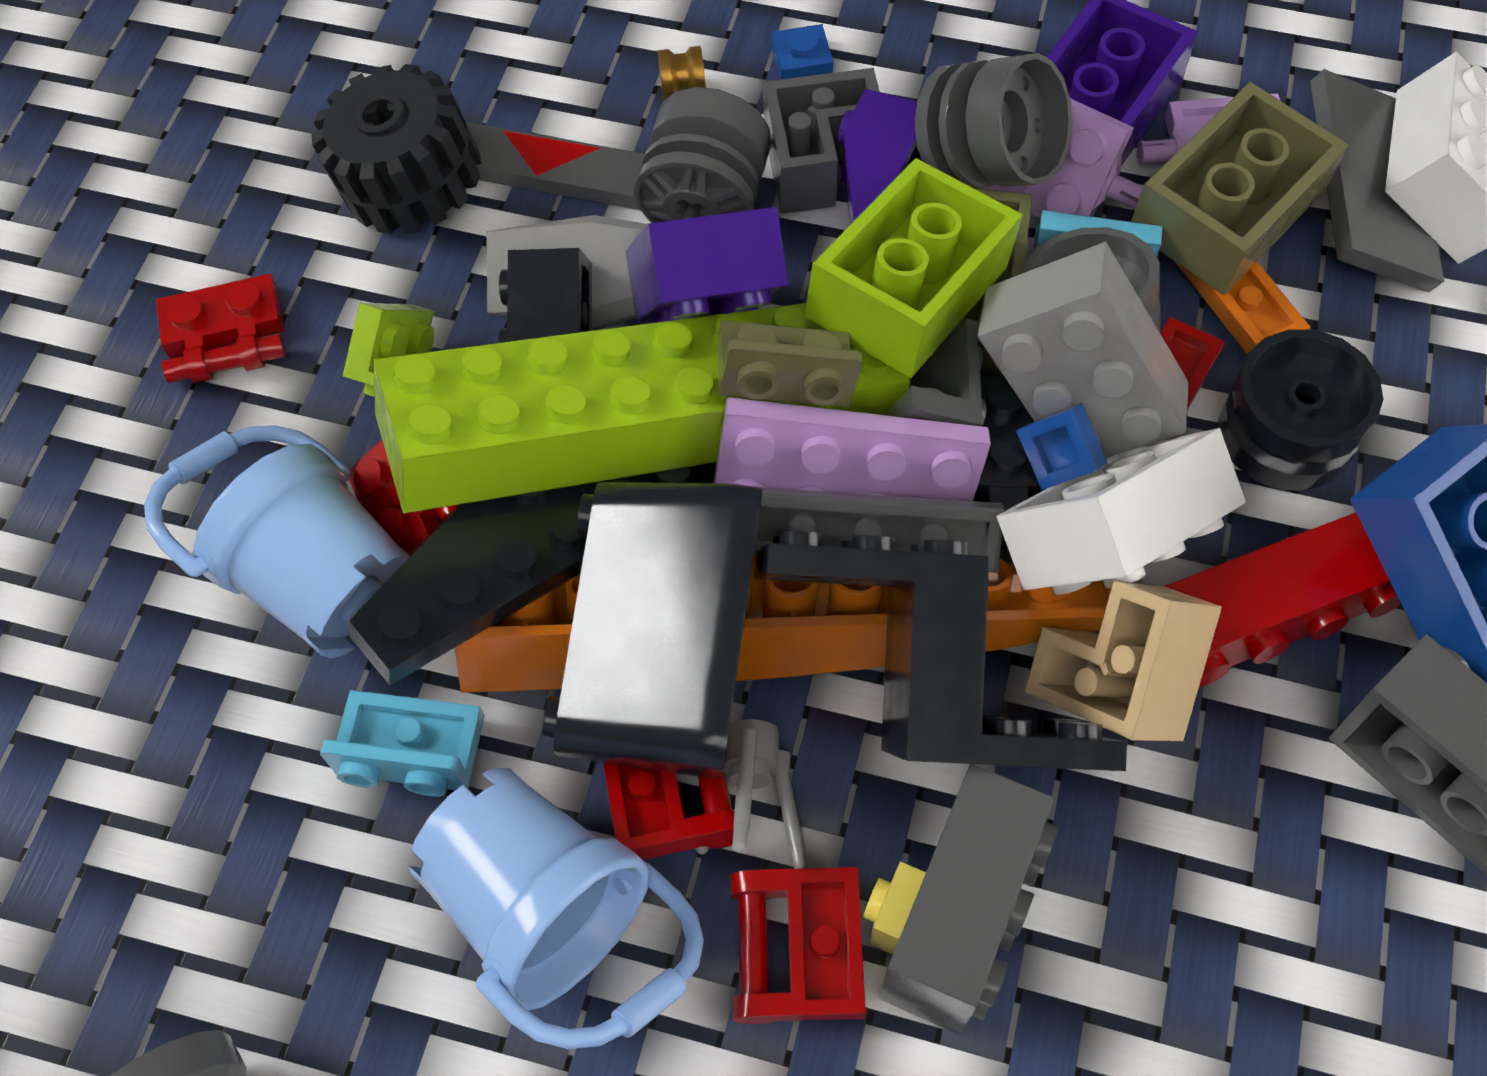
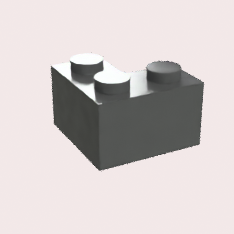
(804, 133)

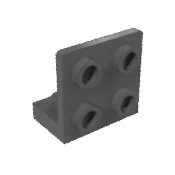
(948, 382)

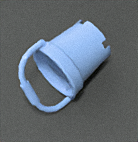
(283, 534)
(544, 905)

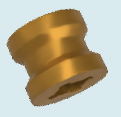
(681, 70)

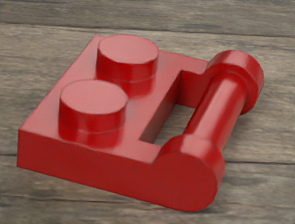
(651, 815)
(822, 945)

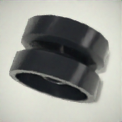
(1300, 409)

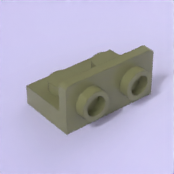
(786, 364)

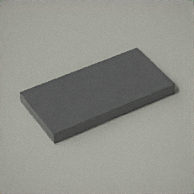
(1365, 220)

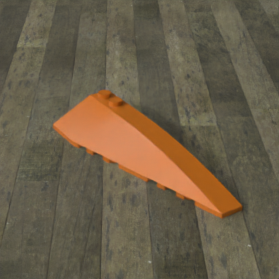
(786, 630)

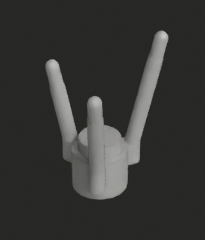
(749, 764)

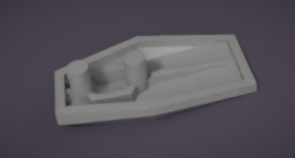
(601, 241)

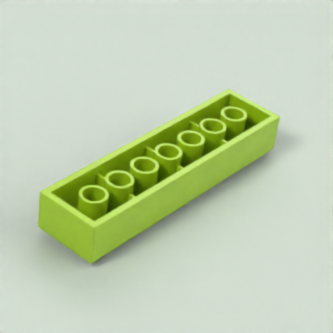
(571, 408)

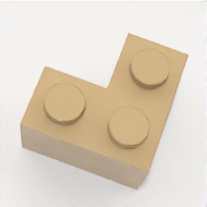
(1138, 670)

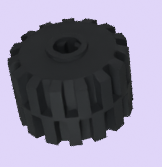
(412, 137)

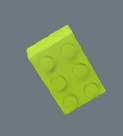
(911, 266)

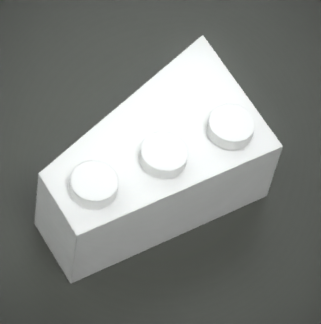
(1442, 155)

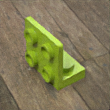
(386, 332)

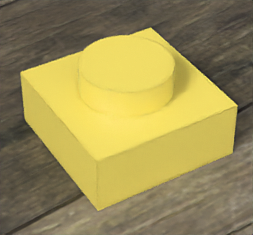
(891, 906)

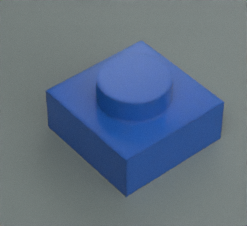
(801, 52)
(1062, 446)

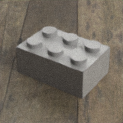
(1085, 338)

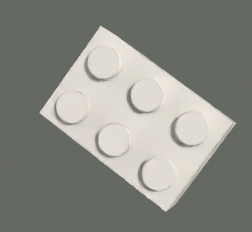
(1123, 514)

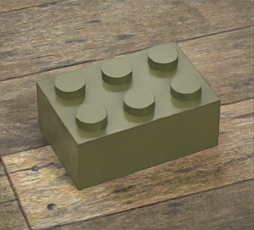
(1238, 186)

